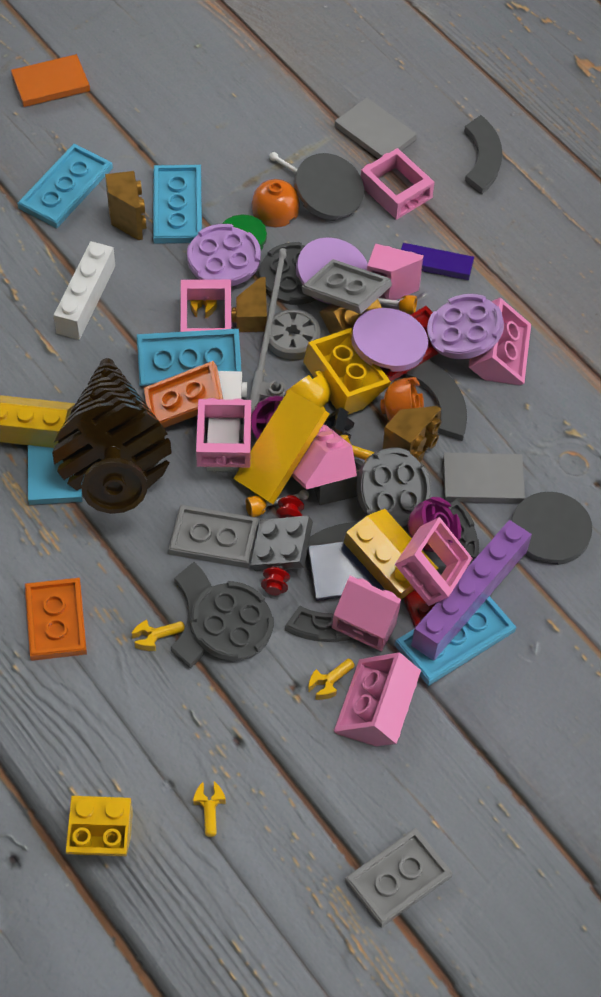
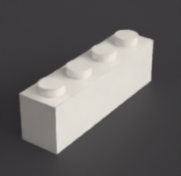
(84, 290)
(228, 429)

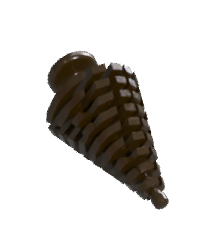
(111, 443)

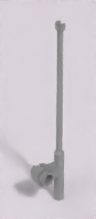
(259, 388)

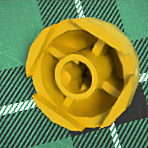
(315, 390)

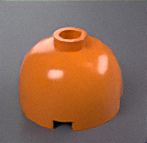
(275, 203)
(401, 395)

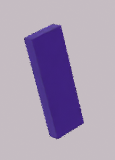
(442, 261)

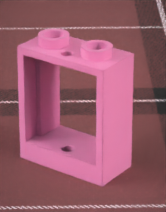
(405, 201)
(205, 291)
(223, 453)
(420, 571)

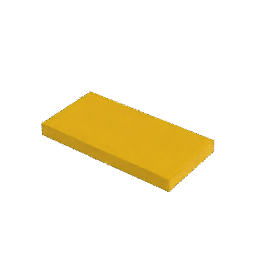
(282, 446)

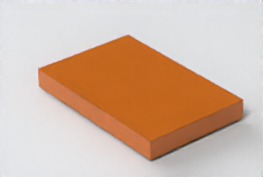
(50, 80)
(178, 396)
(55, 619)

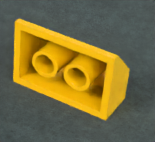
(350, 378)
(32, 420)
(378, 545)

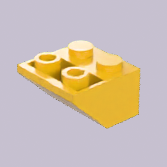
(99, 826)

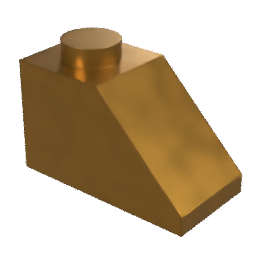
(251, 308)

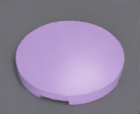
(321, 252)
(224, 254)
(465, 326)
(389, 339)

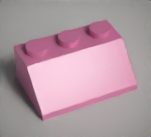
(508, 357)
(326, 460)
(378, 699)

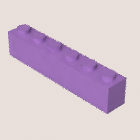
(471, 591)

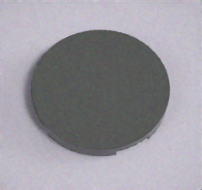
(329, 186)
(290, 285)
(392, 482)
(557, 526)
(231, 621)

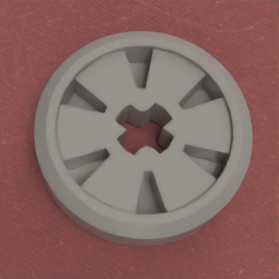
(290, 321)

